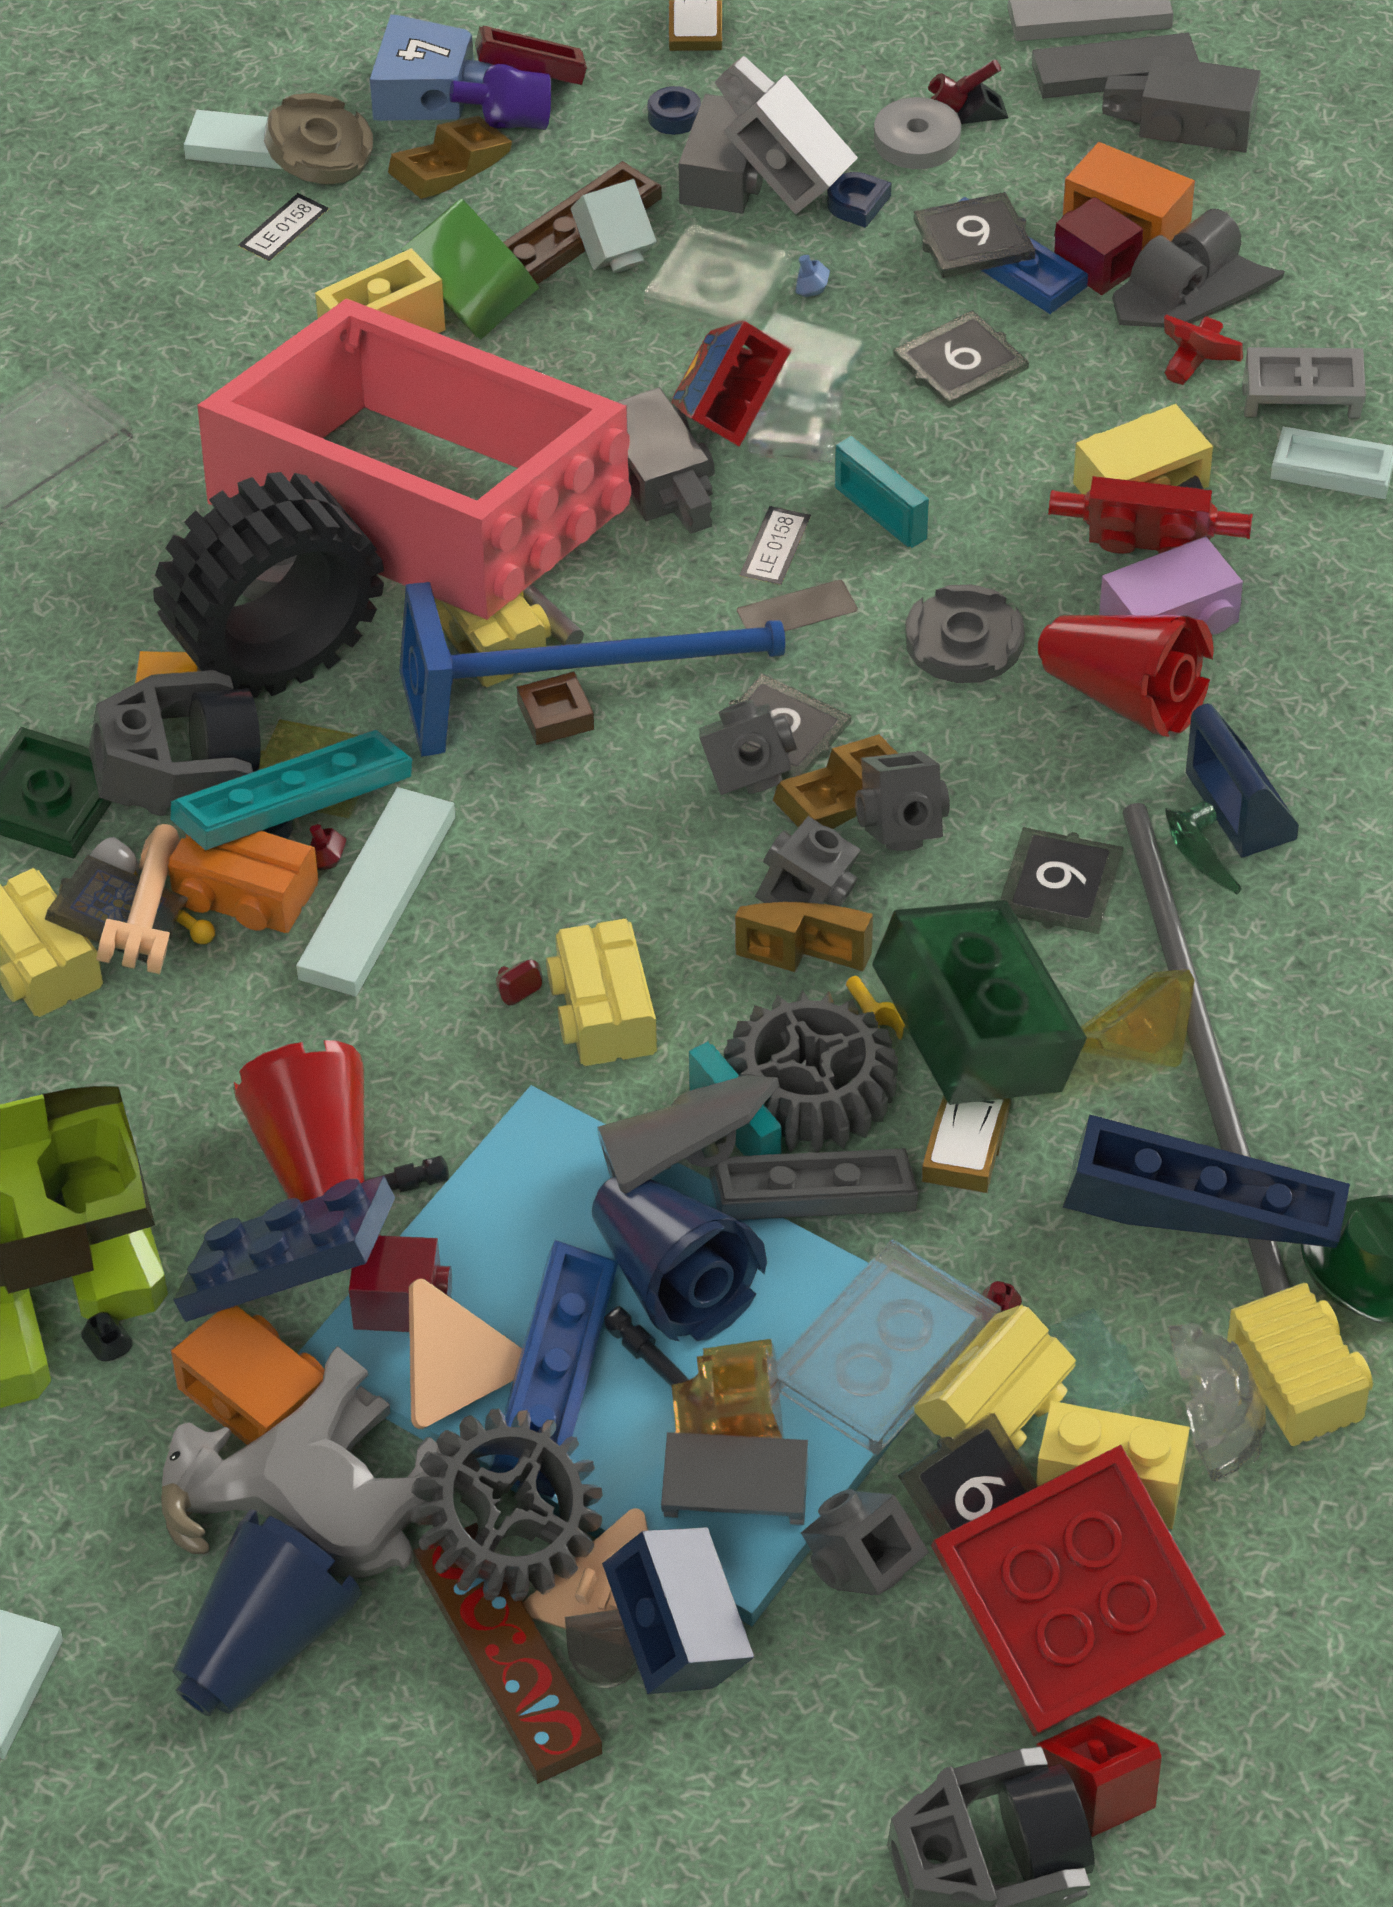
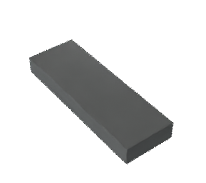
(1087, 66)
(814, 1184)

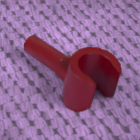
(955, 93)

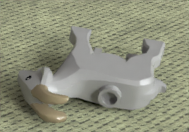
(302, 1478)

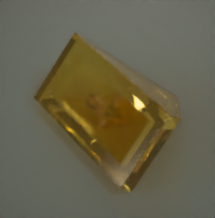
(1146, 1021)

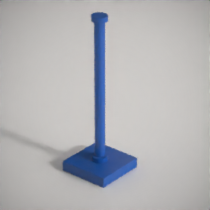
(429, 667)

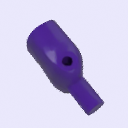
(508, 97)

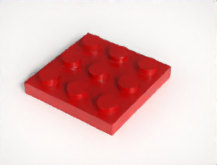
(1077, 1590)

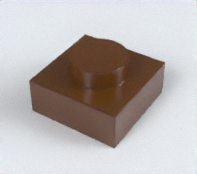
(555, 708)

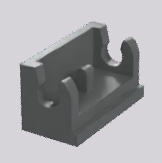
(735, 1475)

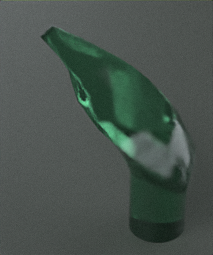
(1198, 850)

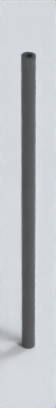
(1199, 1027)

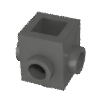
(738, 768)
(902, 799)
(809, 867)
(863, 1542)

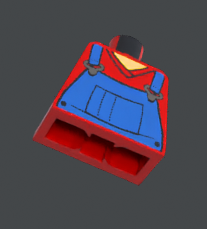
(730, 382)

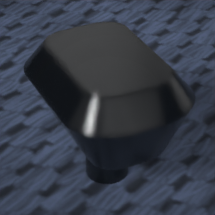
(106, 1337)

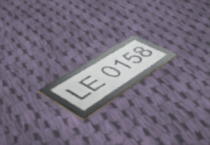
(283, 227)
(775, 545)

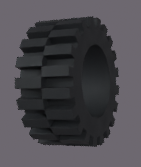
(301, 616)

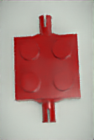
(1147, 515)

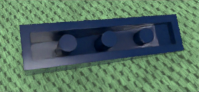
(1197, 1188)

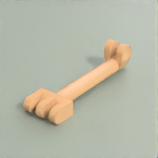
(137, 934)

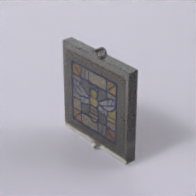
(106, 892)

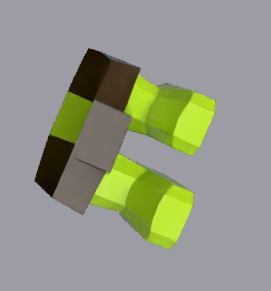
(99, 1239)

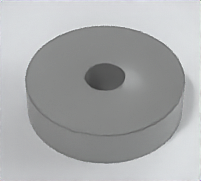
(917, 133)

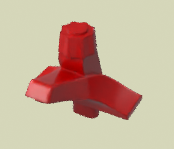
(1196, 345)

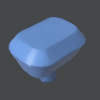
(811, 277)

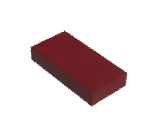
(530, 54)

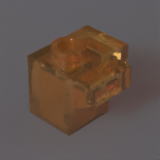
(731, 1393)

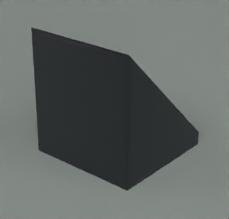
(982, 105)

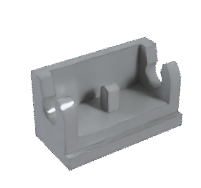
(1304, 377)

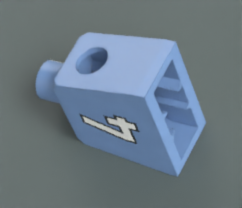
(417, 69)

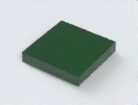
(48, 793)

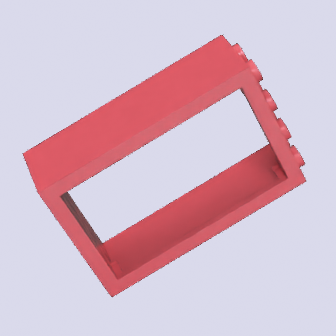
(470, 550)

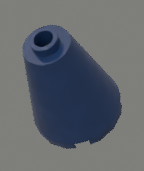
(680, 1257)
(259, 1614)

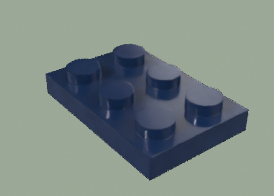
(285, 1247)

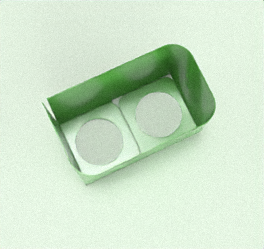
(477, 270)

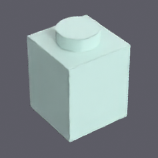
(614, 226)

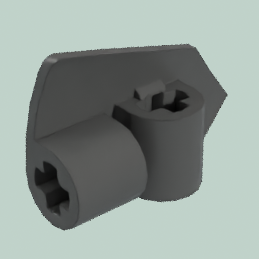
(1190, 274)
(694, 1127)

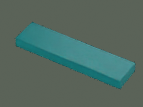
(290, 789)

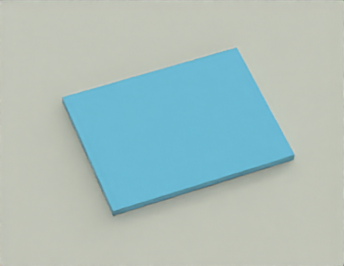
(495, 1229)

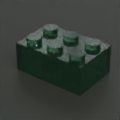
(978, 1001)

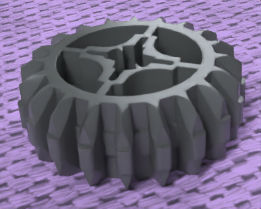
(813, 1056)
(482, 1493)

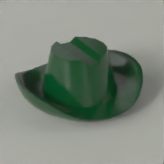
(1361, 1266)

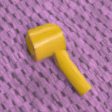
(884, 1011)

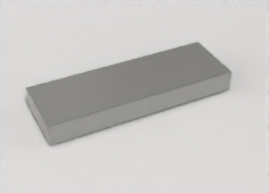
(1086, 17)

